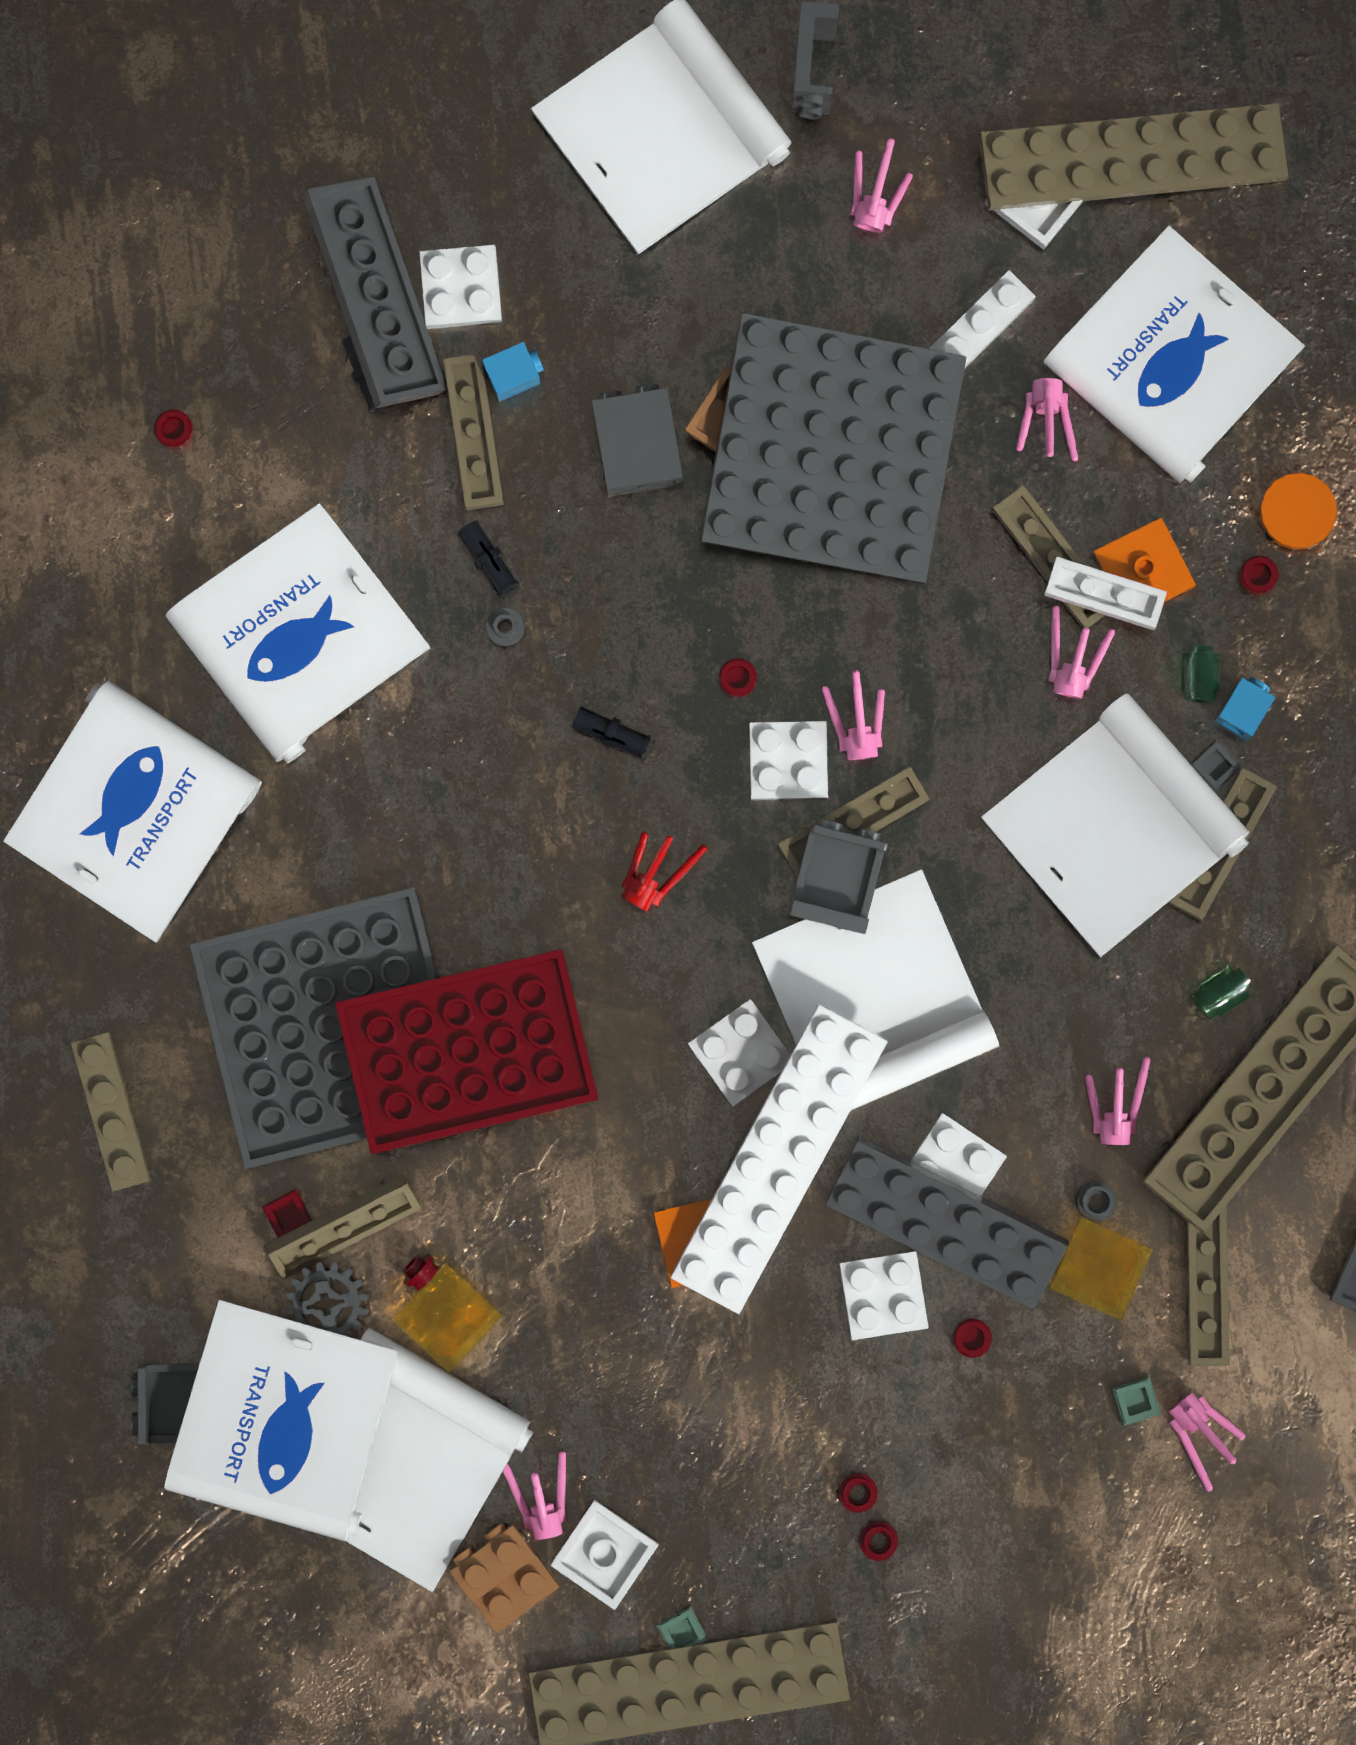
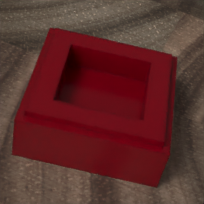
(287, 1213)

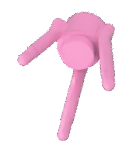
(871, 212)
(1048, 398)
(1071, 679)
(861, 741)
(1117, 1126)
(1191, 1414)
(544, 1520)

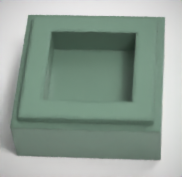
(1136, 1401)
(682, 1629)

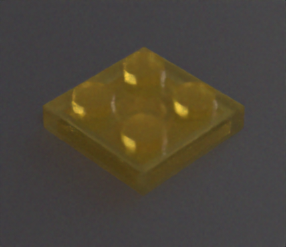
(1101, 1268)
(447, 1317)

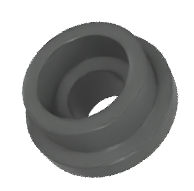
(513, 635)
(1105, 1192)

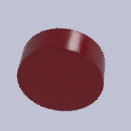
(173, 429)
(1258, 575)
(737, 678)
(972, 1338)

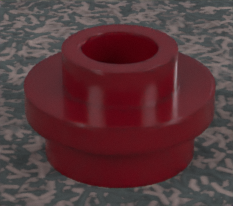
(419, 1271)
(870, 1493)
(884, 1552)

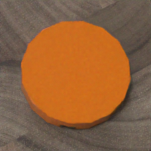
(1298, 511)

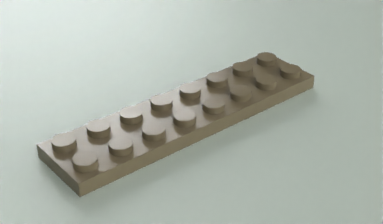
(1133, 156)
(1261, 1095)
(689, 1685)

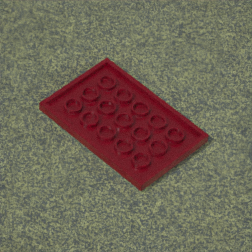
(466, 1051)

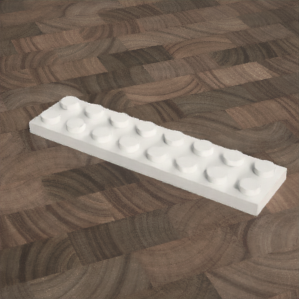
(778, 1158)

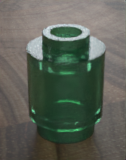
(1200, 674)
(1222, 992)

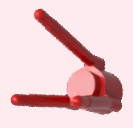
(642, 889)

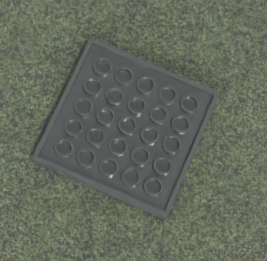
(833, 448)
(278, 1021)

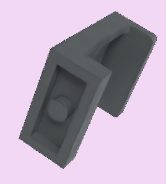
(816, 22)
(637, 440)
(837, 876)
(162, 1400)

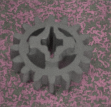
(324, 1285)

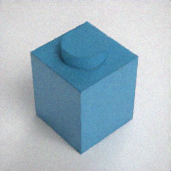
(513, 371)
(1245, 707)

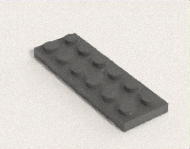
(374, 292)
(947, 1222)

